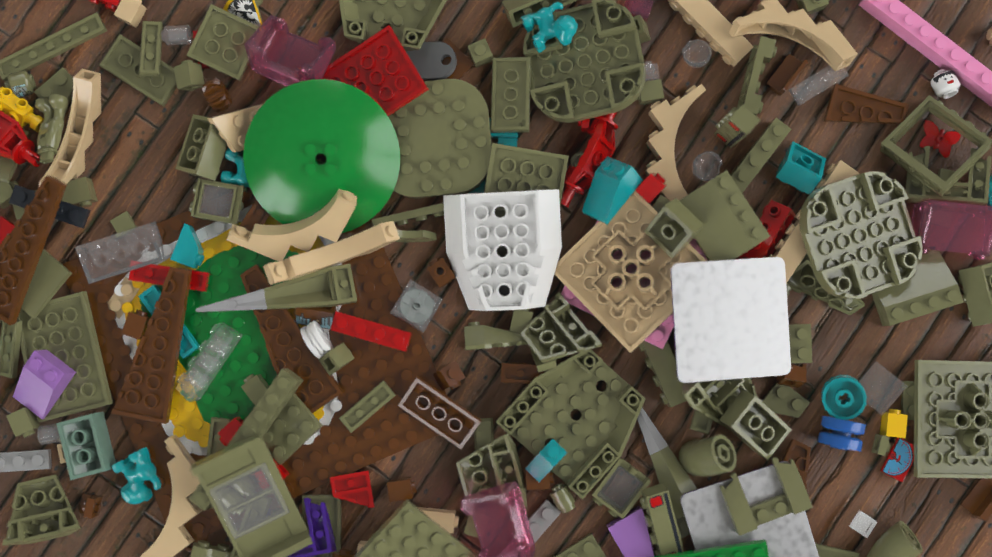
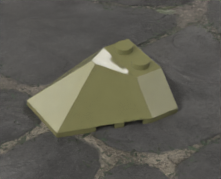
(715, 396)

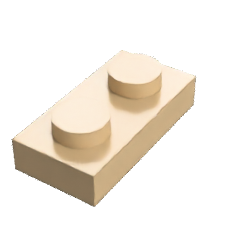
(129, 292)

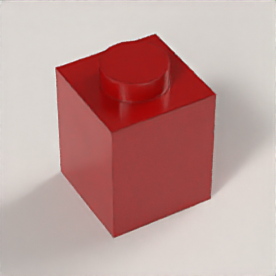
(651, 187)

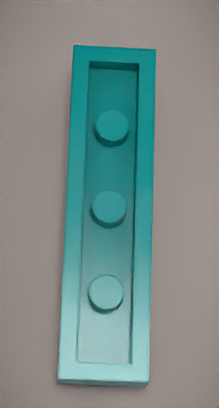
(188, 342)

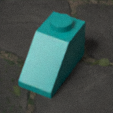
(188, 248)
(546, 460)

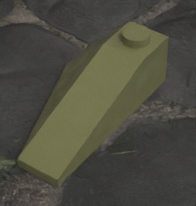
(483, 336)

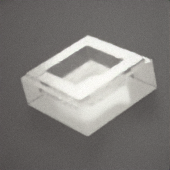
(863, 524)

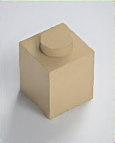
(130, 12)

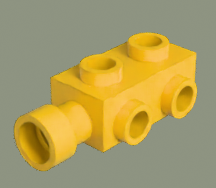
(11, 105)

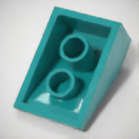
(610, 189)

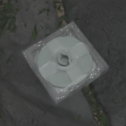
(416, 306)

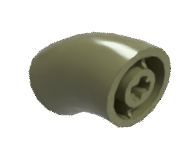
(708, 456)
(897, 542)

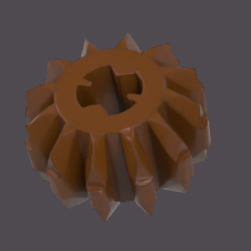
(217, 95)

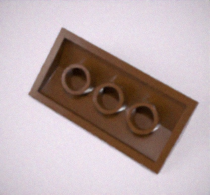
(439, 412)

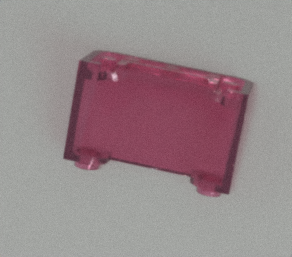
(286, 56)
(954, 227)
(500, 521)

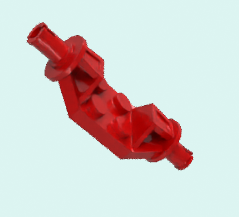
(15, 143)
(594, 154)

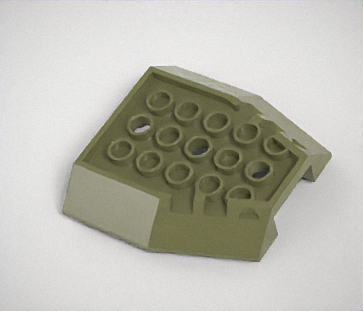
(408, 18)
(591, 440)

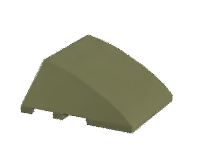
(558, 332)
(492, 466)
(40, 512)

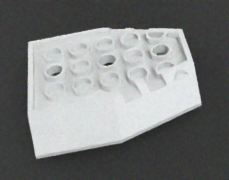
(527, 230)

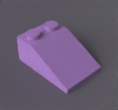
(42, 382)

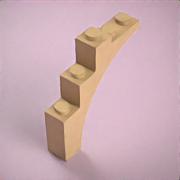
(797, 26)
(79, 132)
(662, 143)

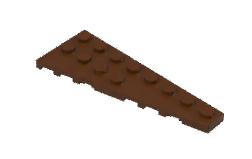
(24, 246)
(289, 349)
(152, 376)

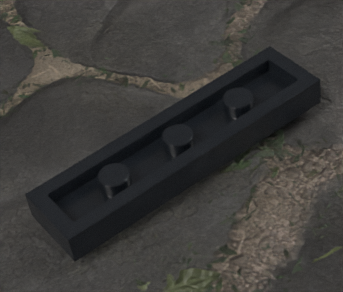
(66, 212)

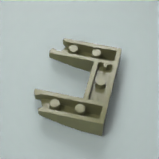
(973, 192)
(792, 500)

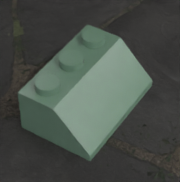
(86, 445)

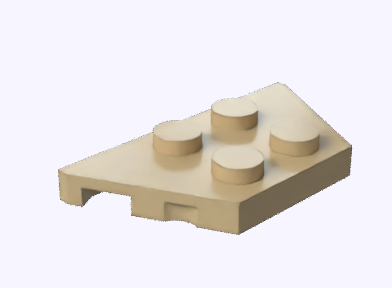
(234, 126)

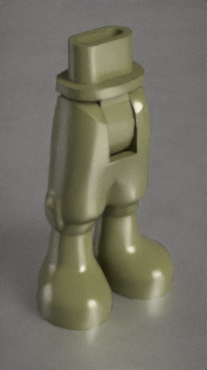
(52, 126)

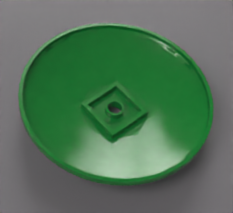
(327, 120)

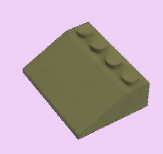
(727, 219)
(925, 292)

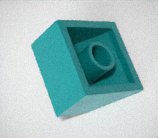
(801, 168)

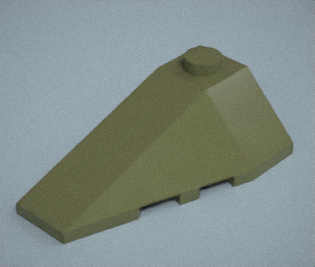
(804, 281)

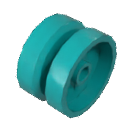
(843, 408)

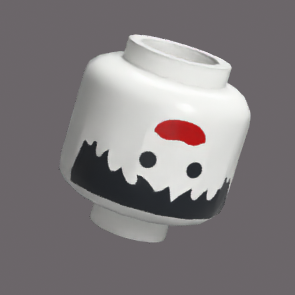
(945, 83)

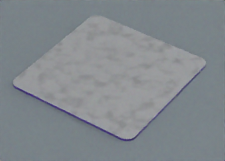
(730, 319)
(712, 525)

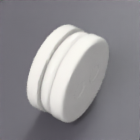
(316, 339)

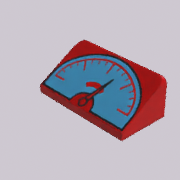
(899, 460)

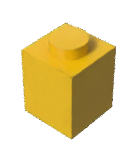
(893, 424)

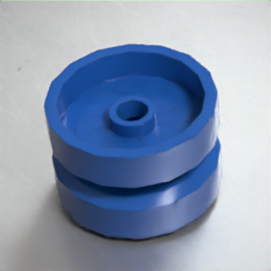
(841, 433)

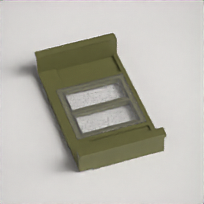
(252, 500)

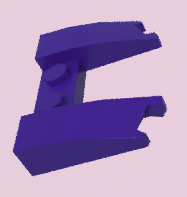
(319, 529)

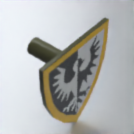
(246, 10)

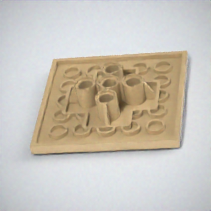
(589, 269)

